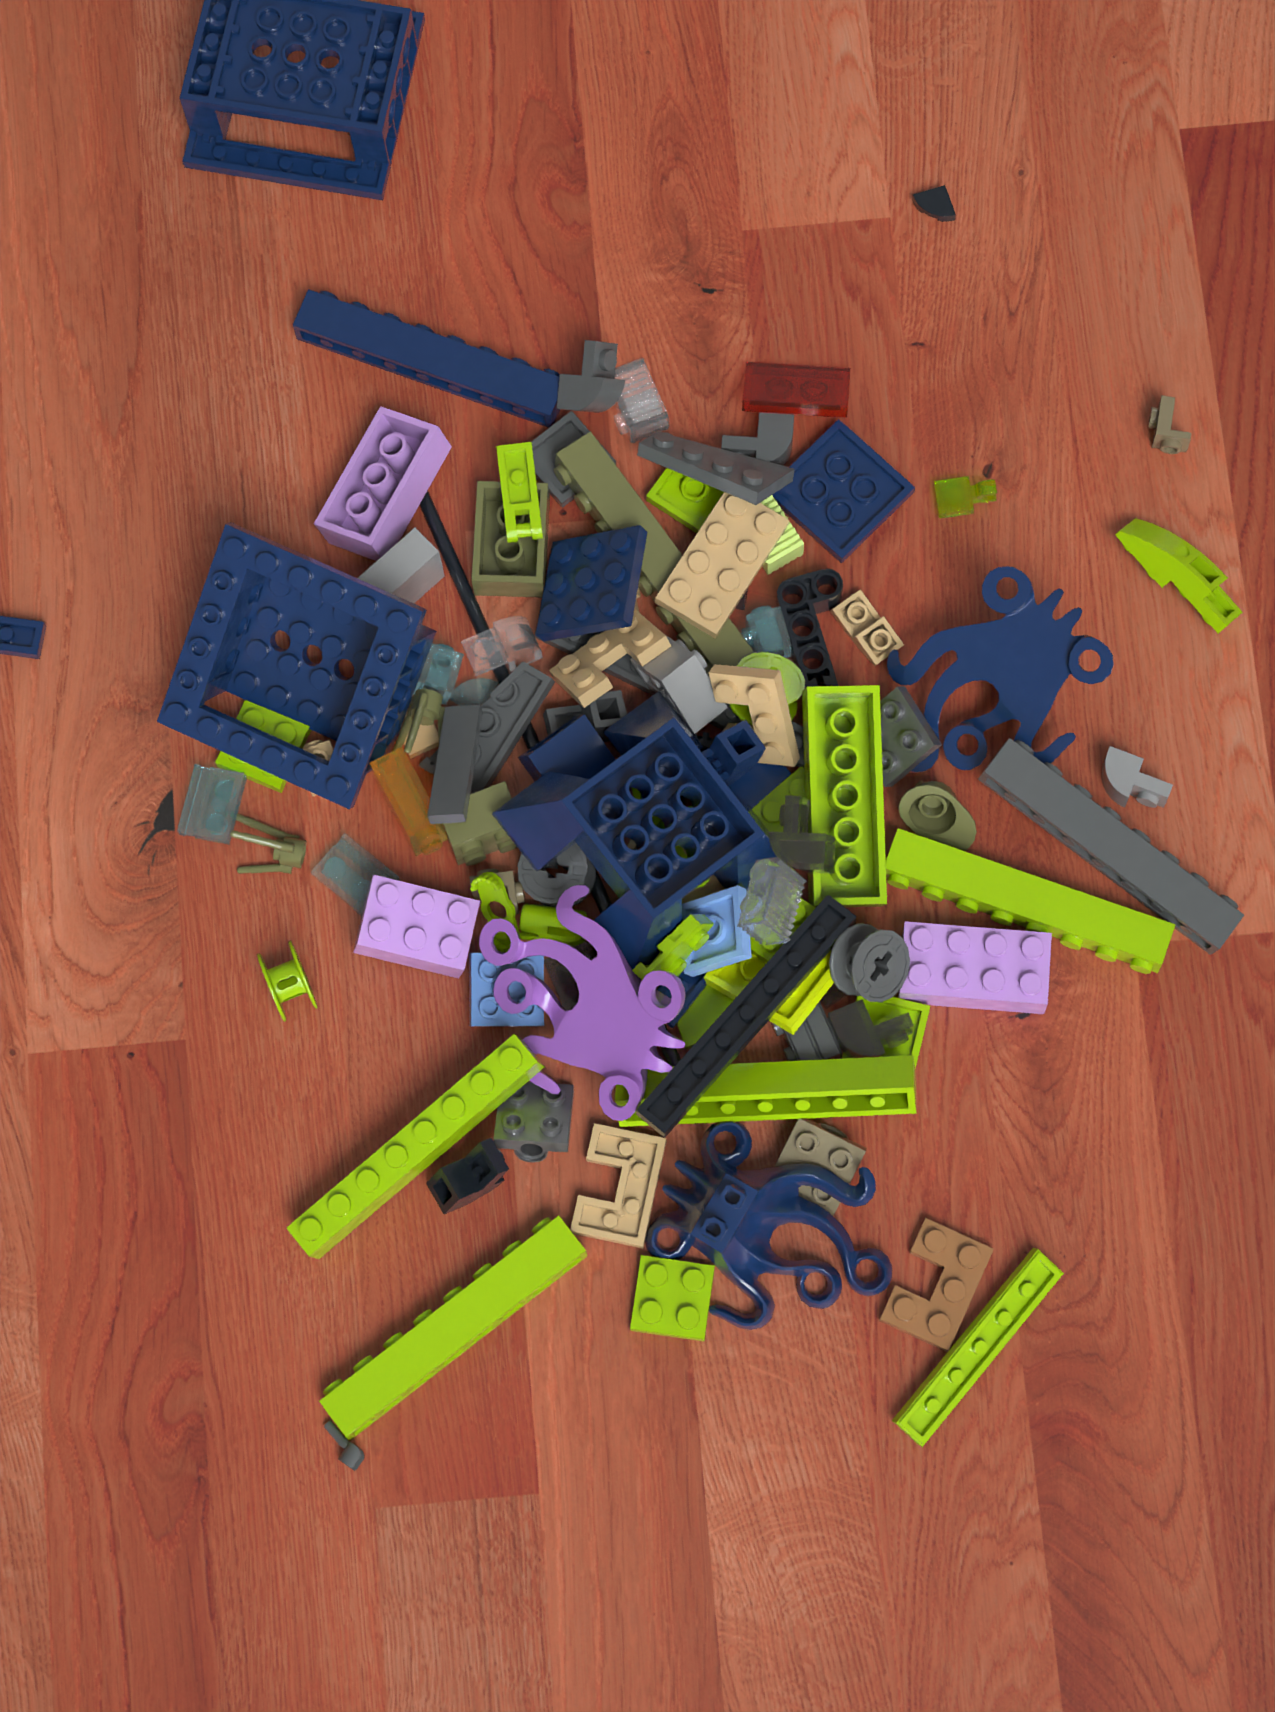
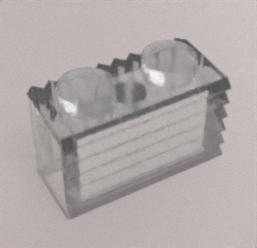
(640, 405)
(771, 901)

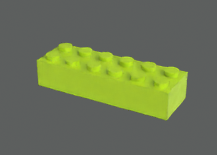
(846, 791)

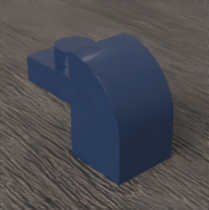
(735, 752)

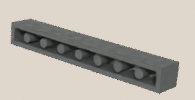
(1111, 846)

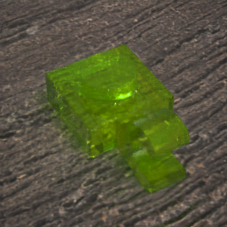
(957, 497)

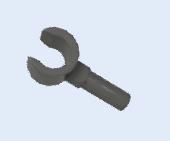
(352, 1455)

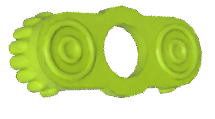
(493, 889)

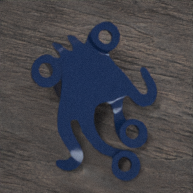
(1022, 656)
(735, 1211)

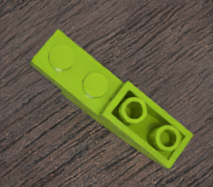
(1175, 560)

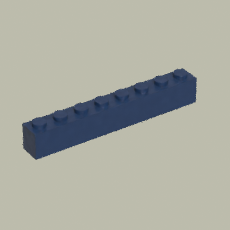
(428, 357)

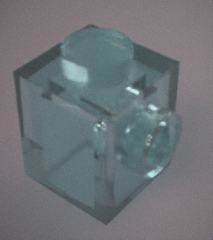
(767, 631)
(440, 670)

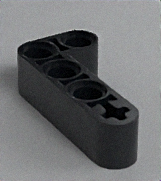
(805, 615)

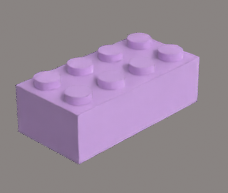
(383, 484)
(977, 967)

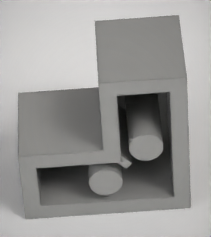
(683, 683)

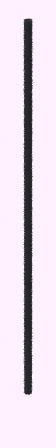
(479, 623)

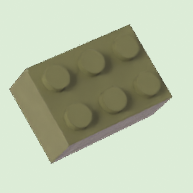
(501, 566)

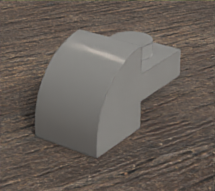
(1122, 779)

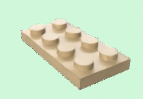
(721, 563)

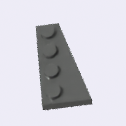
(722, 469)
(504, 722)

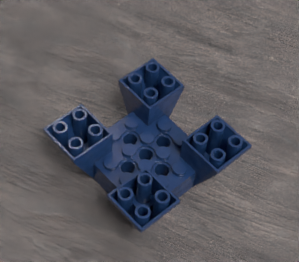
(597, 813)

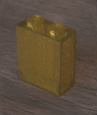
(408, 801)

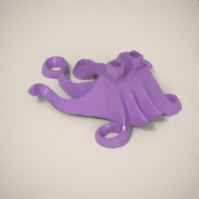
(616, 1012)

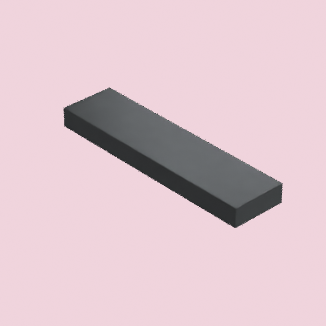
(455, 764)

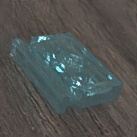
(212, 804)
(348, 872)

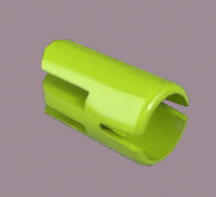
(542, 922)

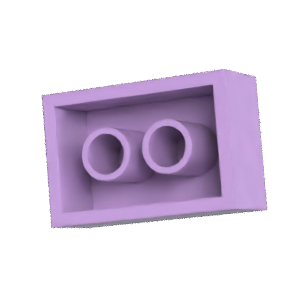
(416, 926)

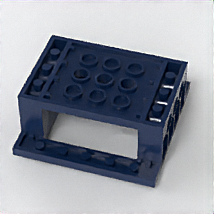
(357, 96)
(233, 648)

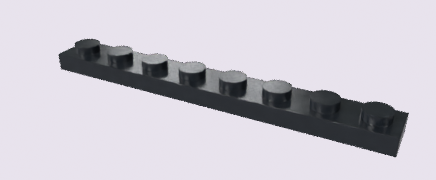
(745, 1016)

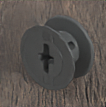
(546, 887)
(869, 962)

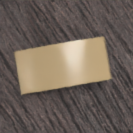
(866, 628)

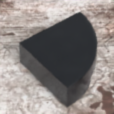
(935, 204)

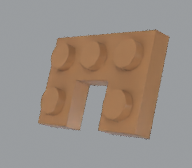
(963, 1267)

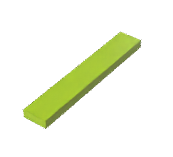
(977, 1347)

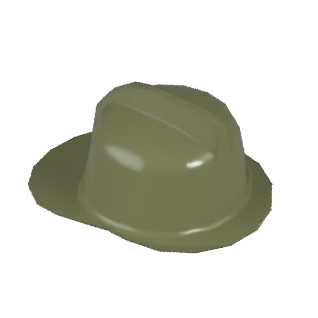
(938, 815)

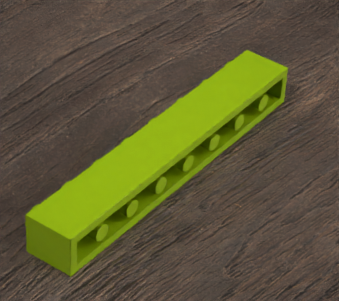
(1028, 901)
(798, 1090)
(415, 1147)
(453, 1327)

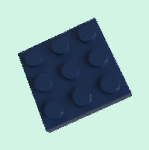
(842, 491)
(591, 583)

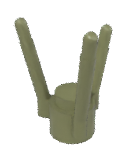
(423, 711)
(287, 849)

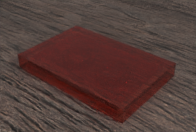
(796, 389)

